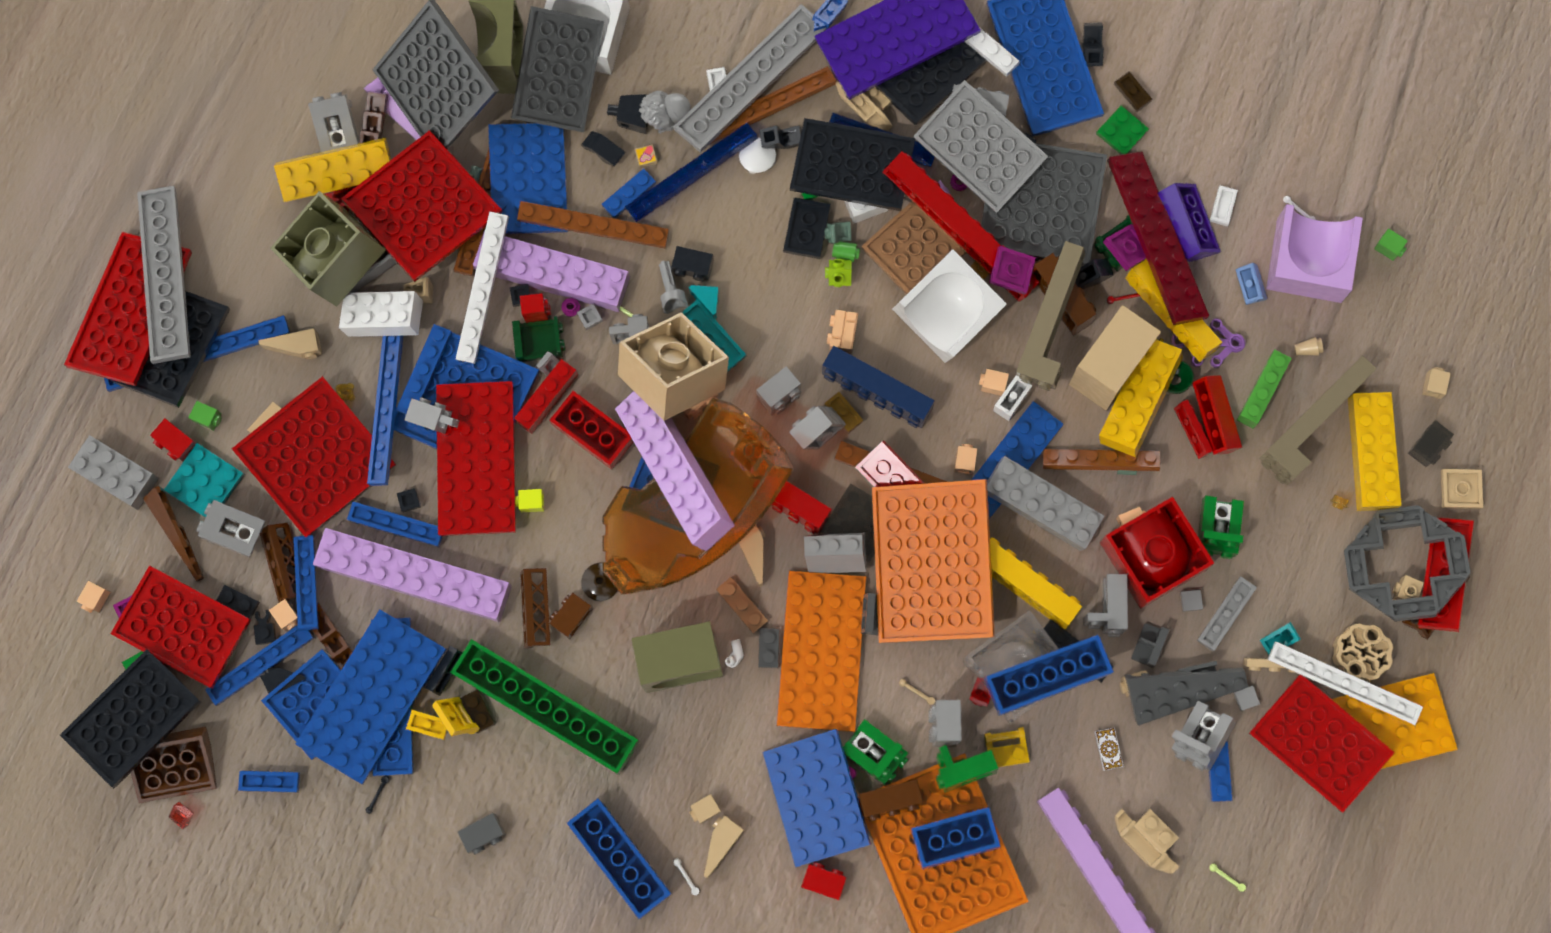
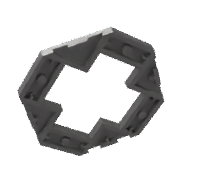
(1379, 594)

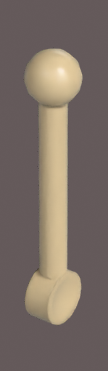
(930, 700)

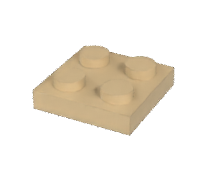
(1461, 489)

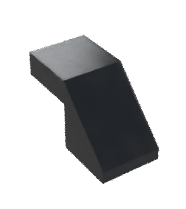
(1092, 44)
(778, 138)
(603, 148)

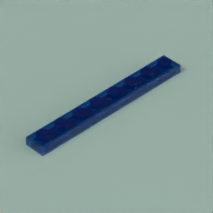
(691, 172)

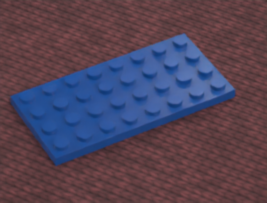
(1051, 67)
(371, 697)

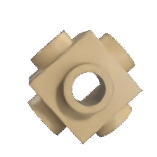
(1407, 588)

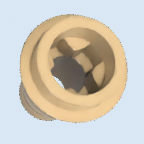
(1309, 347)

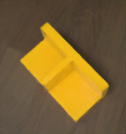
(426, 725)

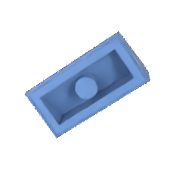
(1251, 283)

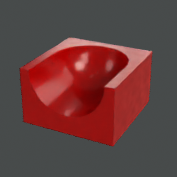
(1157, 552)

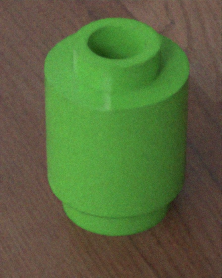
(845, 251)

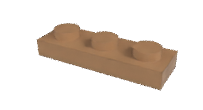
(742, 605)

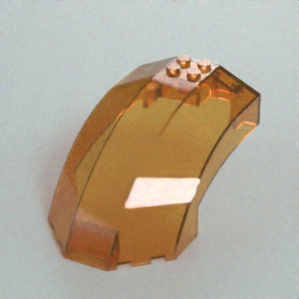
(643, 535)

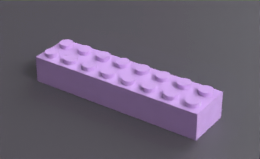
(560, 273)

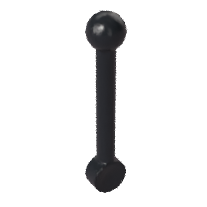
(384, 780)

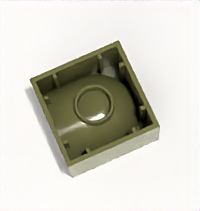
(499, 41)
(327, 249)
(677, 657)

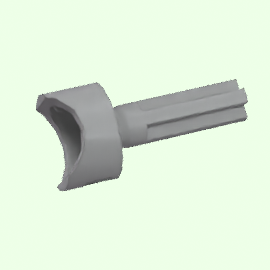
(673, 297)

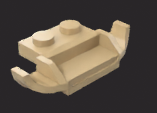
(869, 107)
(1148, 839)

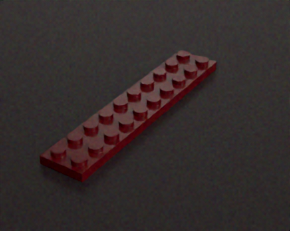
(1158, 238)

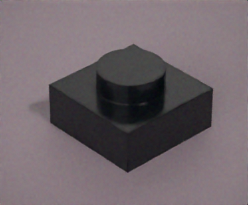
(518, 291)
(408, 500)

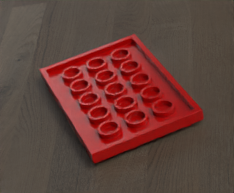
(181, 626)
(1321, 743)

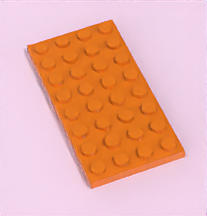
(821, 651)

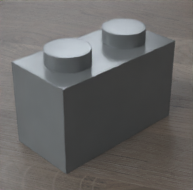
(481, 833)

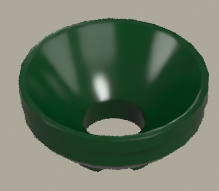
(1185, 373)

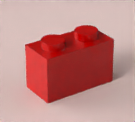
(535, 307)
(173, 440)
(824, 881)

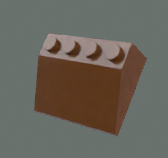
(176, 767)

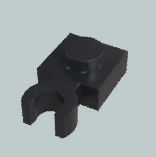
(265, 631)

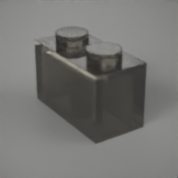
(1430, 444)

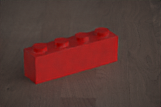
(546, 396)
(1217, 415)

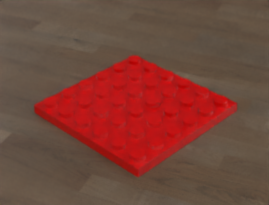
(421, 205)
(310, 456)

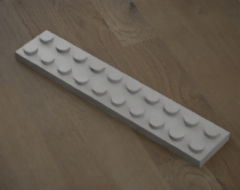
(748, 79)
(163, 275)

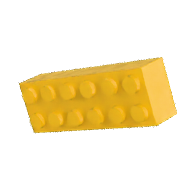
(330, 169)
(1140, 399)
(1374, 451)
(1032, 587)

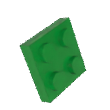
(1122, 131)

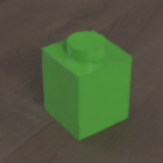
(1391, 245)
(205, 415)

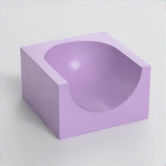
(1313, 256)

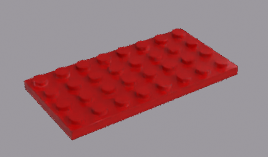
(115, 328)
(477, 460)

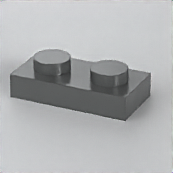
(768, 648)

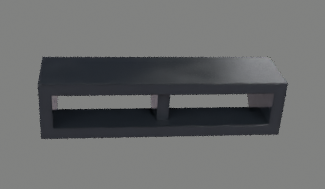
(442, 669)

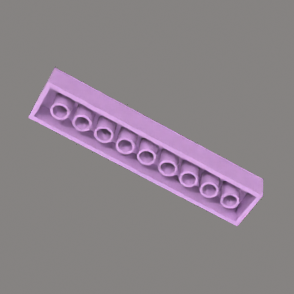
(676, 473)
(412, 575)

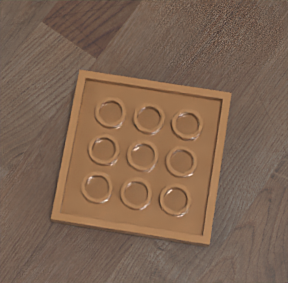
(910, 247)

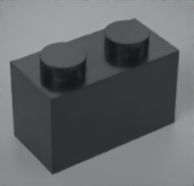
(692, 263)

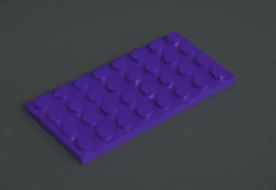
(893, 40)

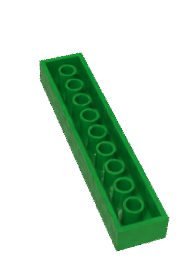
(545, 707)

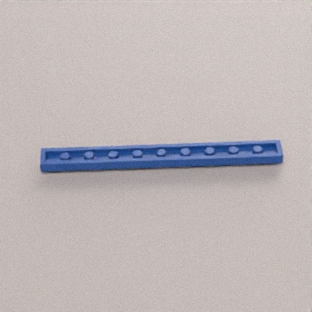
(236, 341)
(385, 411)

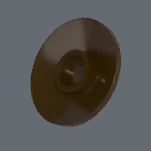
(596, 591)

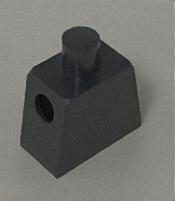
(628, 113)

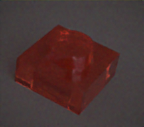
(181, 815)

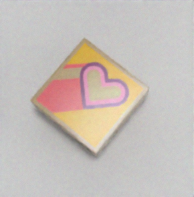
(646, 156)

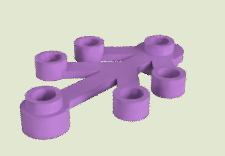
(1227, 343)

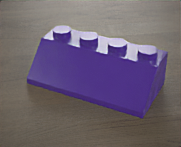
(1189, 221)

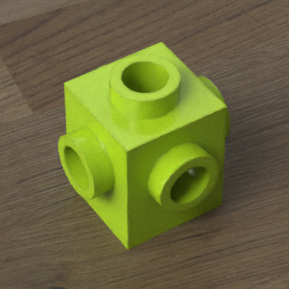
(839, 272)

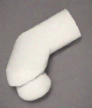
(737, 654)

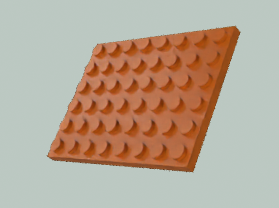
(933, 561)
(952, 893)

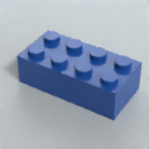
(955, 838)

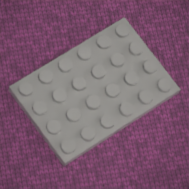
(980, 146)

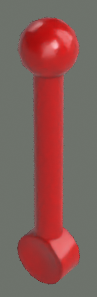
(1110, 300)

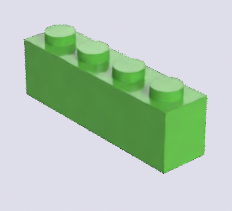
(1264, 389)

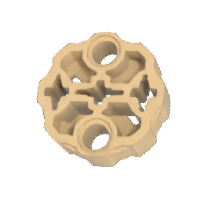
(1368, 665)

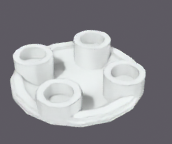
(756, 158)

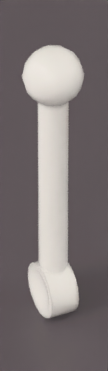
(1287, 199)
(695, 891)

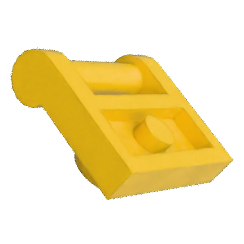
(455, 716)
(1009, 754)

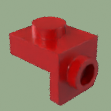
(980, 694)

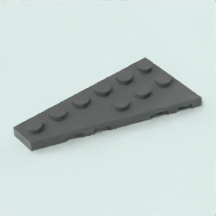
(1175, 691)

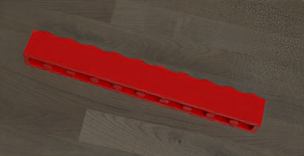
(948, 214)

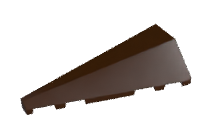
(162, 511)

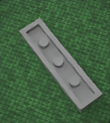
(1226, 614)

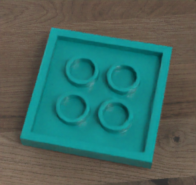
(203, 479)

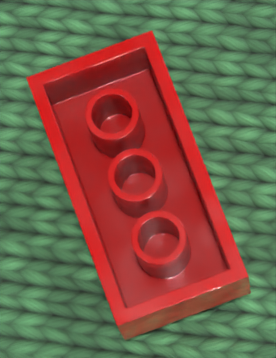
(592, 430)
(801, 508)

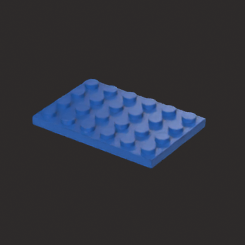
(529, 168)
(816, 798)

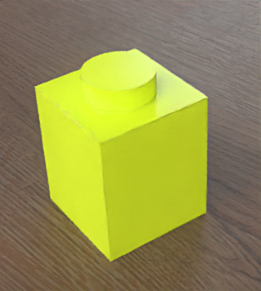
(530, 500)

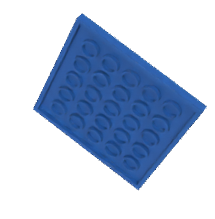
(489, 367)

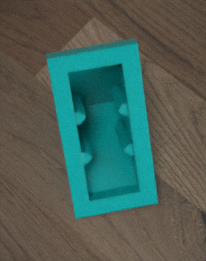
(707, 296)
(1285, 635)

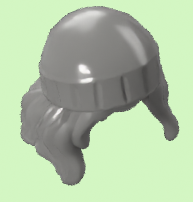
(664, 110)

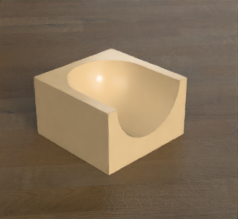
(1113, 357)
(672, 366)

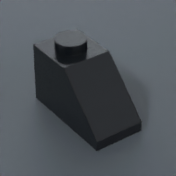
(1094, 273)
(275, 676)

